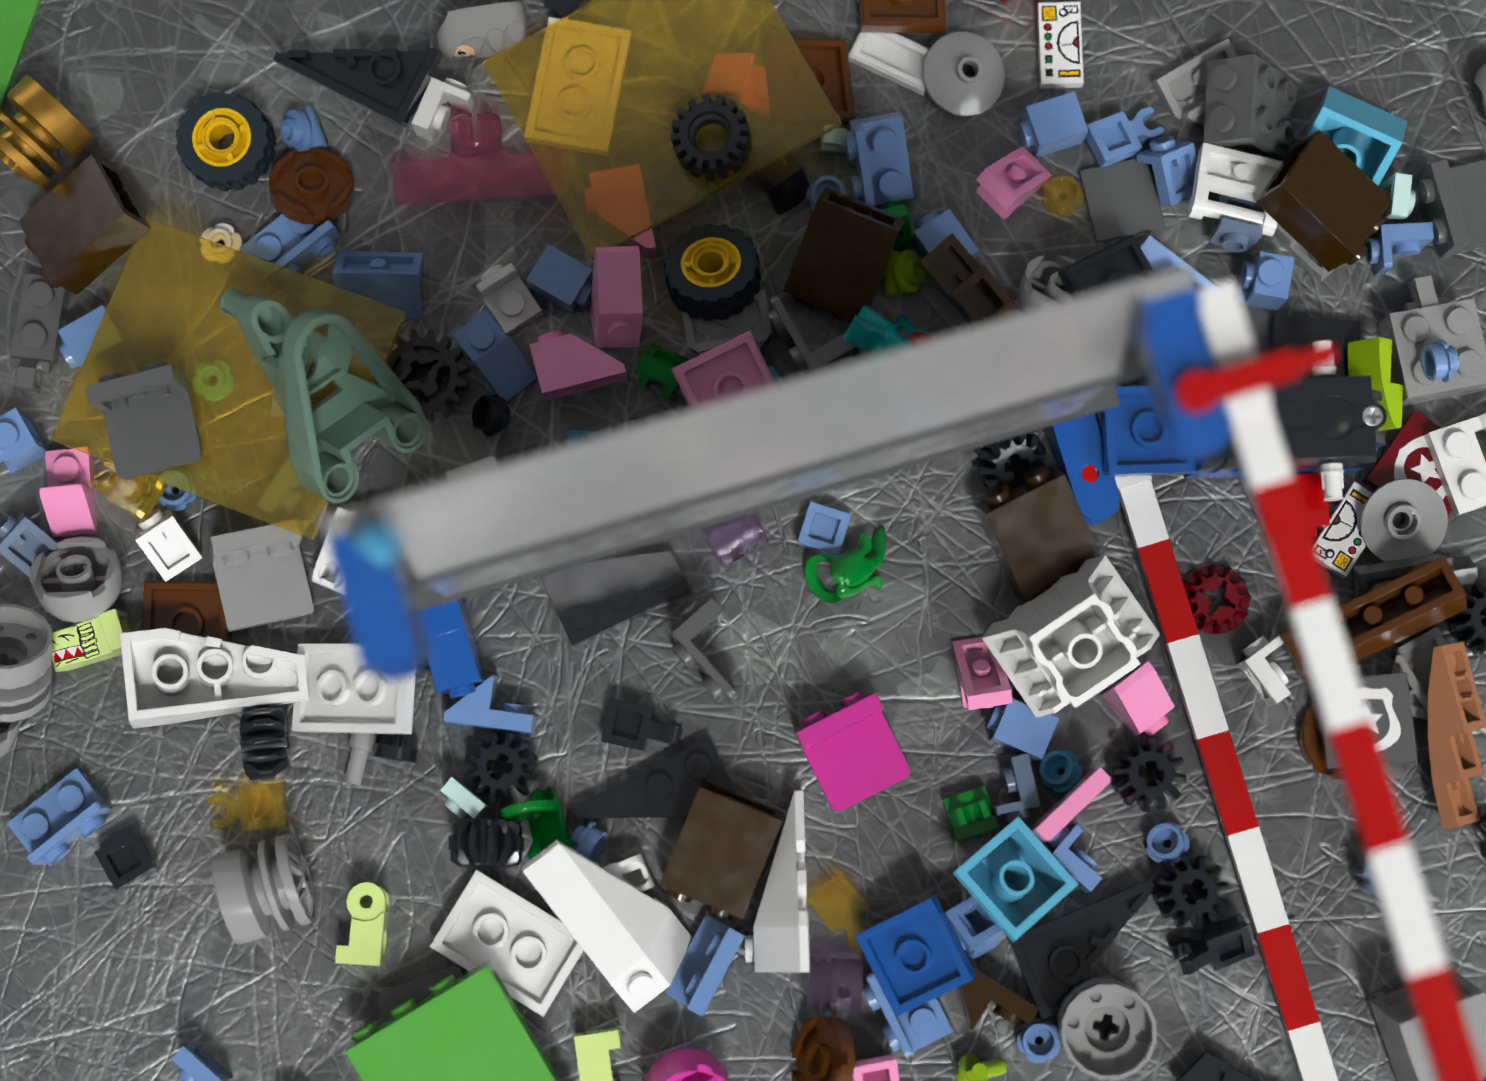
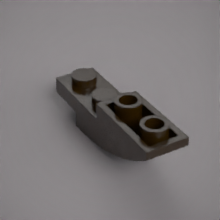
(967, 284)

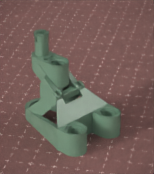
(337, 424)

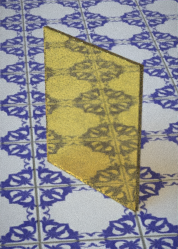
(609, 82)
(172, 314)

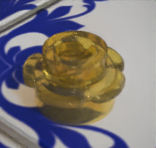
(1065, 185)

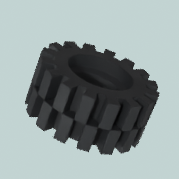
(711, 113)

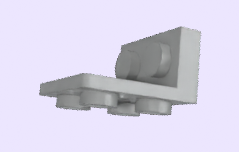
(260, 576)

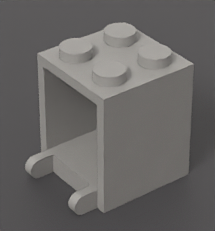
(1403, 1036)

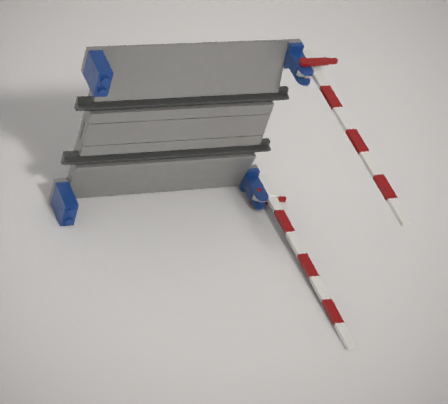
(912, 408)

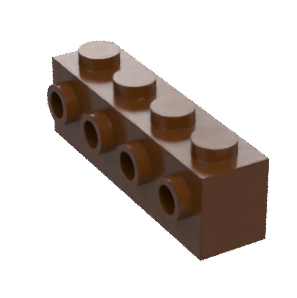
(1392, 611)

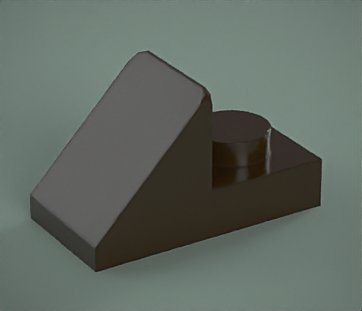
(979, 993)

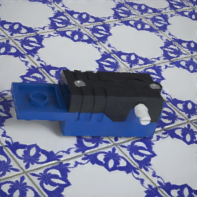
(1322, 419)

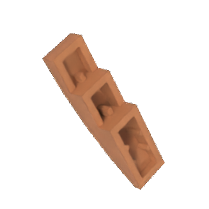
(1452, 717)

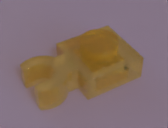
(134, 495)
(258, 807)
(839, 907)

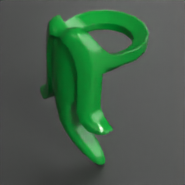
(850, 570)
(544, 817)

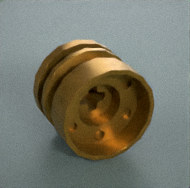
(37, 131)

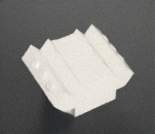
(1072, 638)

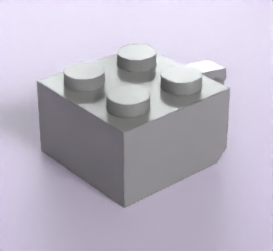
(1421, 325)

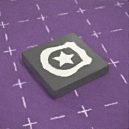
(1391, 718)

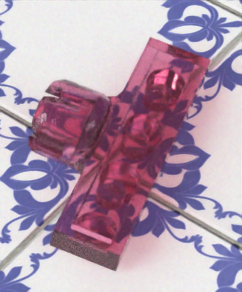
(472, 170)

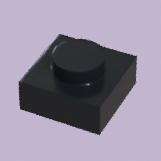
(126, 859)

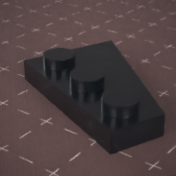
(612, 591)

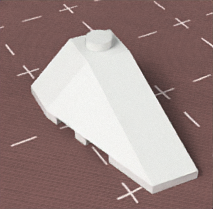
(196, 677)
(782, 918)
(621, 929)

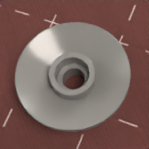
(948, 84)
(1423, 524)

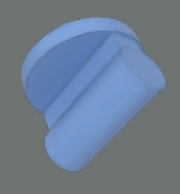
(302, 130)

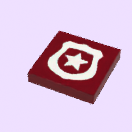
(1409, 458)

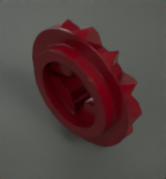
(1235, 592)

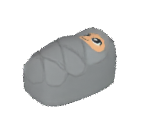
(482, 30)

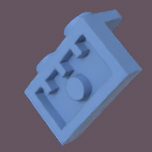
(880, 159)
(292, 243)
(59, 818)
(705, 964)
(911, 1029)

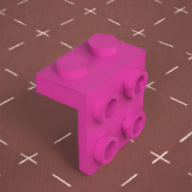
(852, 751)

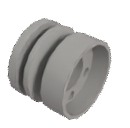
(24, 662)
(253, 892)
(1122, 1049)

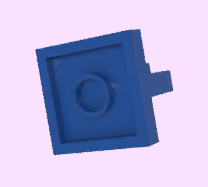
(916, 955)

